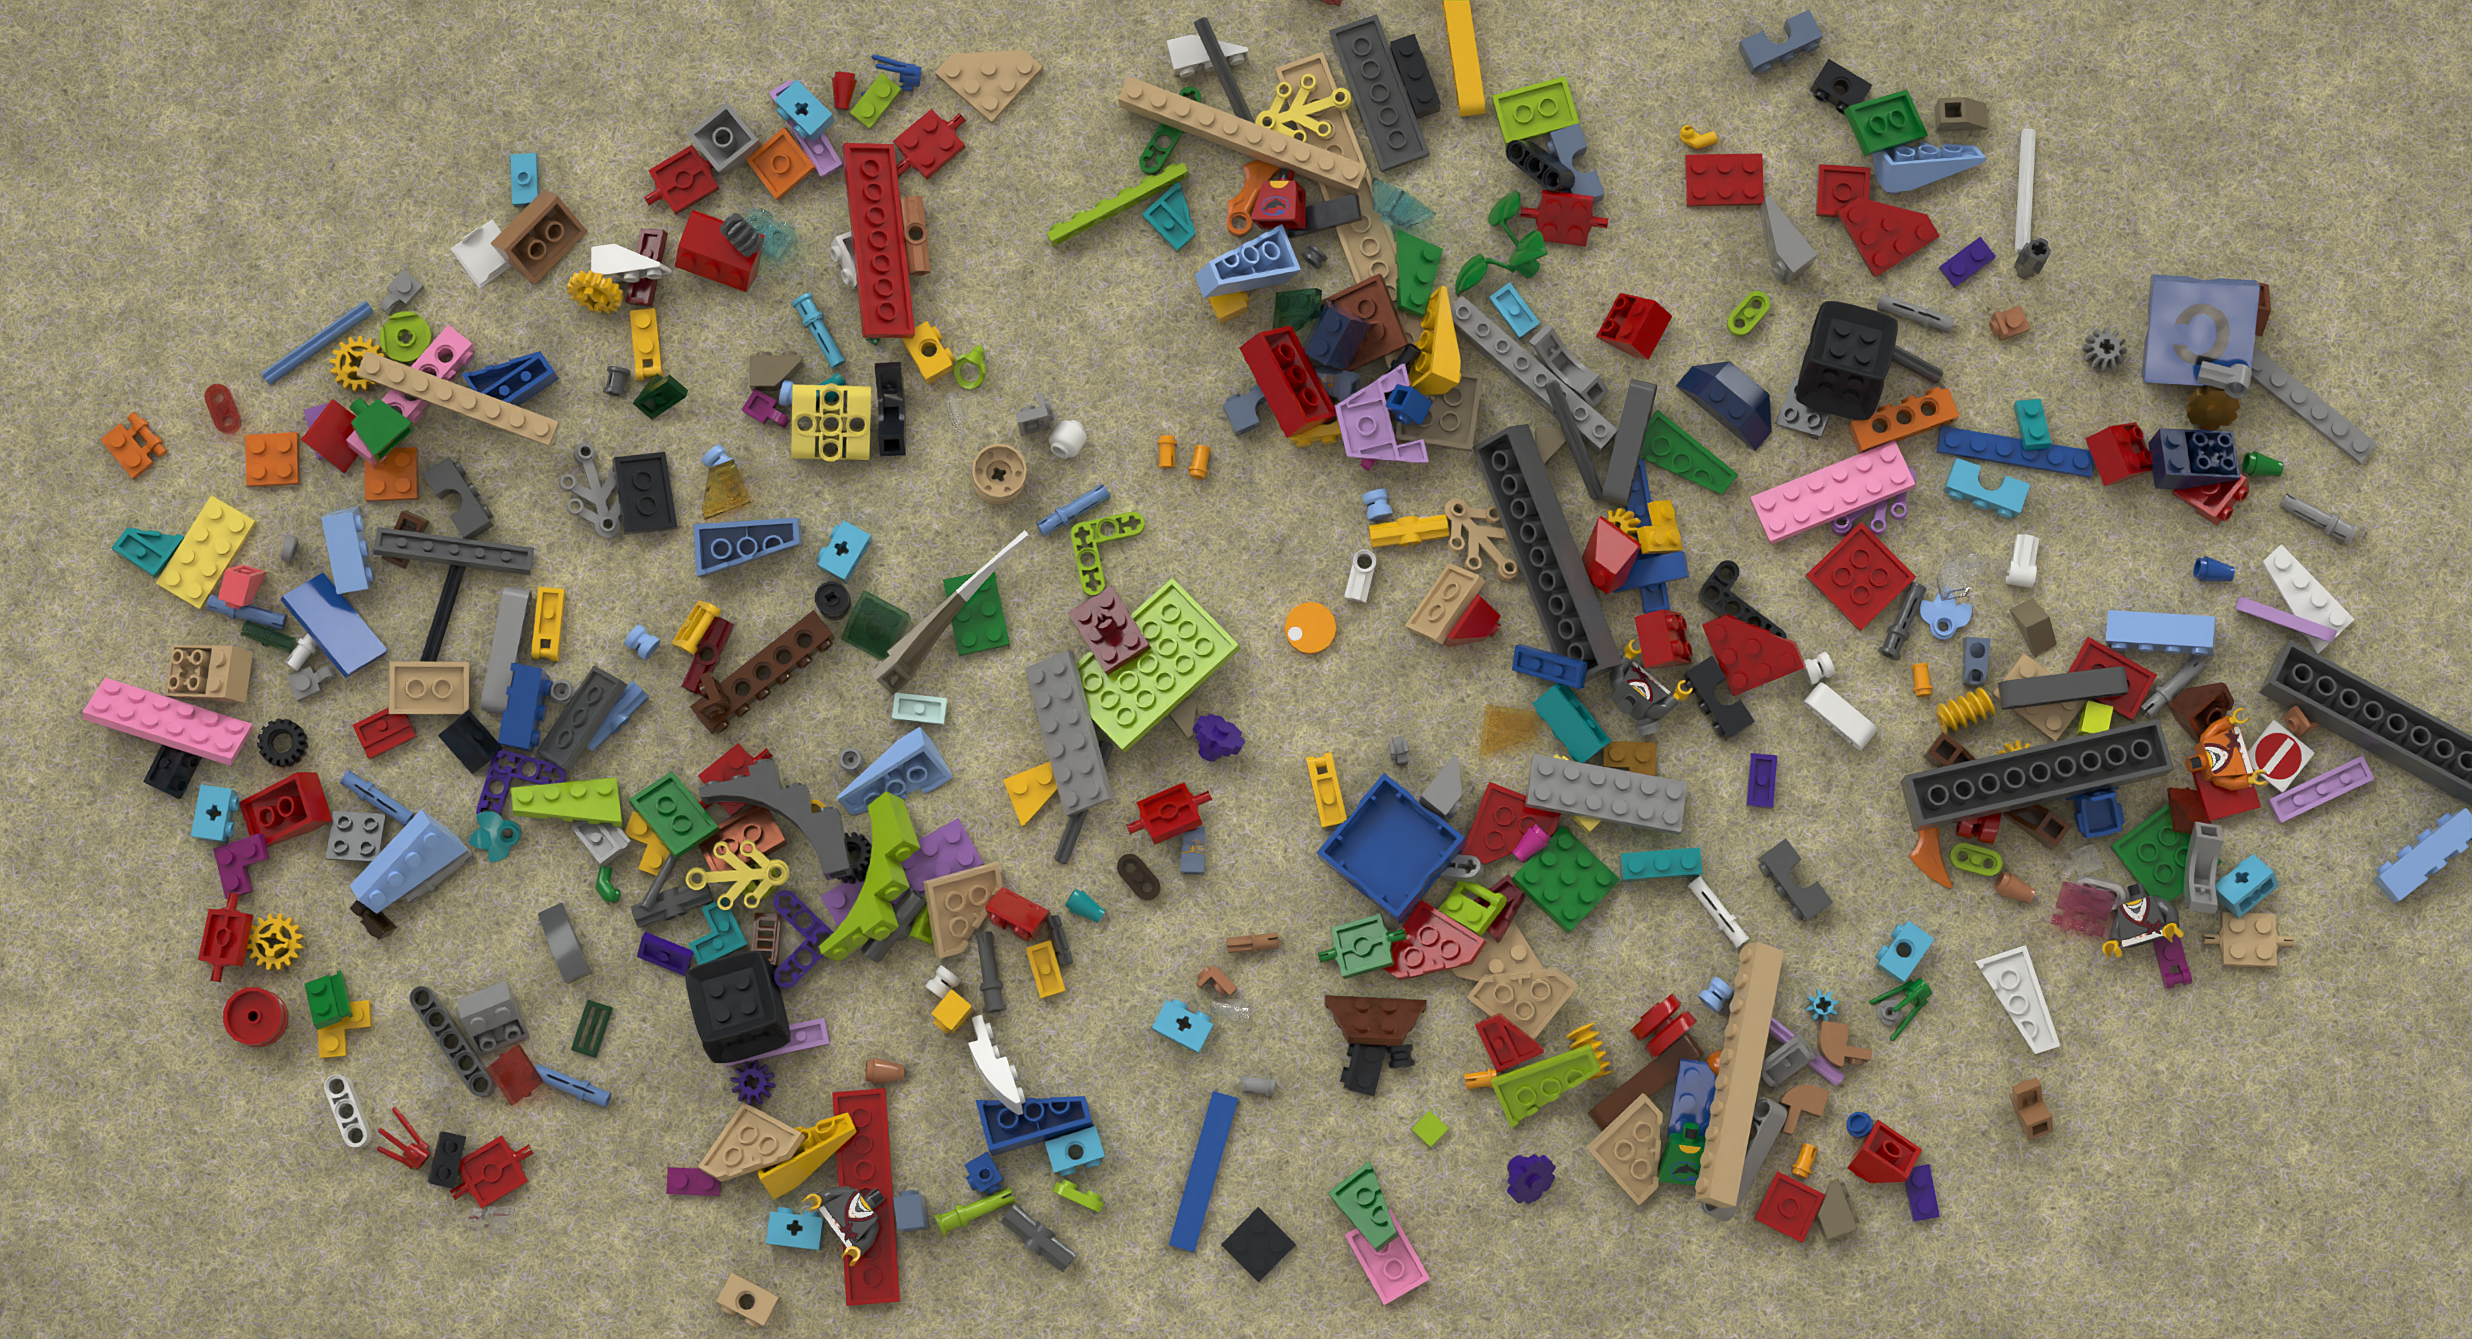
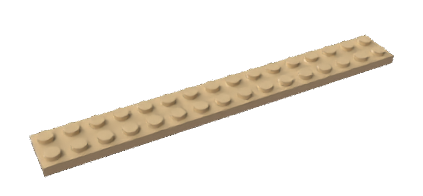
(1367, 242)

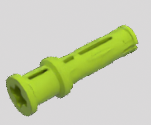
(963, 1214)

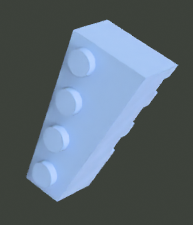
(1251, 266)
(2161, 632)
(2426, 855)
(407, 861)

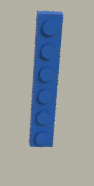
(2011, 452)

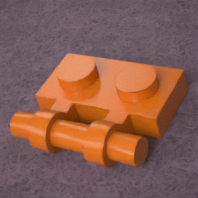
(128, 451)

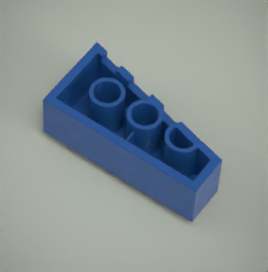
(1039, 1122)

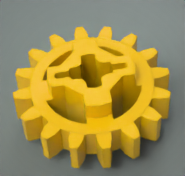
(595, 292)
(349, 370)
(273, 951)

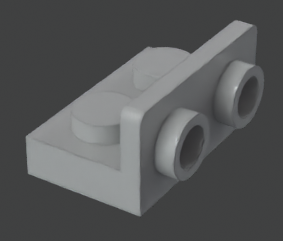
(1035, 419)

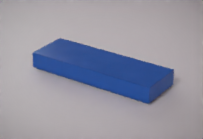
(1656, 571)
(1549, 666)

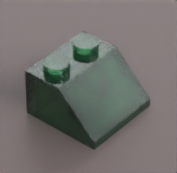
(875, 625)

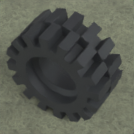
(293, 754)
(859, 868)

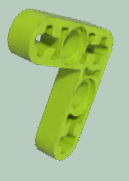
(1096, 538)

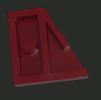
(1504, 918)

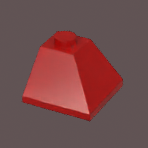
(1609, 556)
(1475, 624)
(1884, 1156)

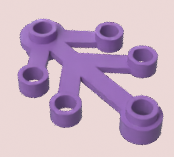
(1880, 513)

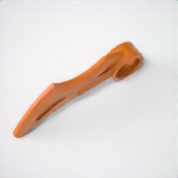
(1243, 204)
(1929, 858)

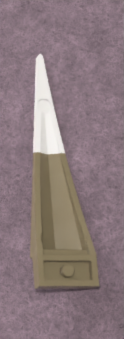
(915, 645)

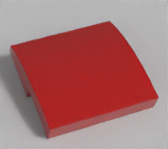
(329, 436)
(2223, 802)

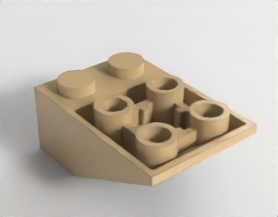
(209, 673)

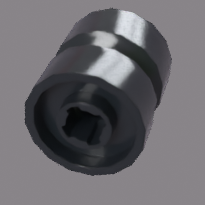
(833, 600)

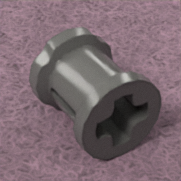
(616, 381)

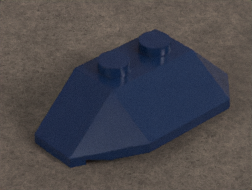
(1731, 400)

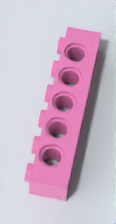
(447, 343)

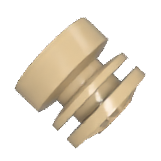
(1005, 461)

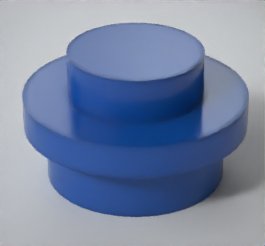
(1859, 1124)

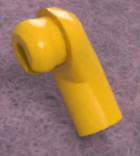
(1696, 140)

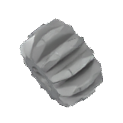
(2097, 354)

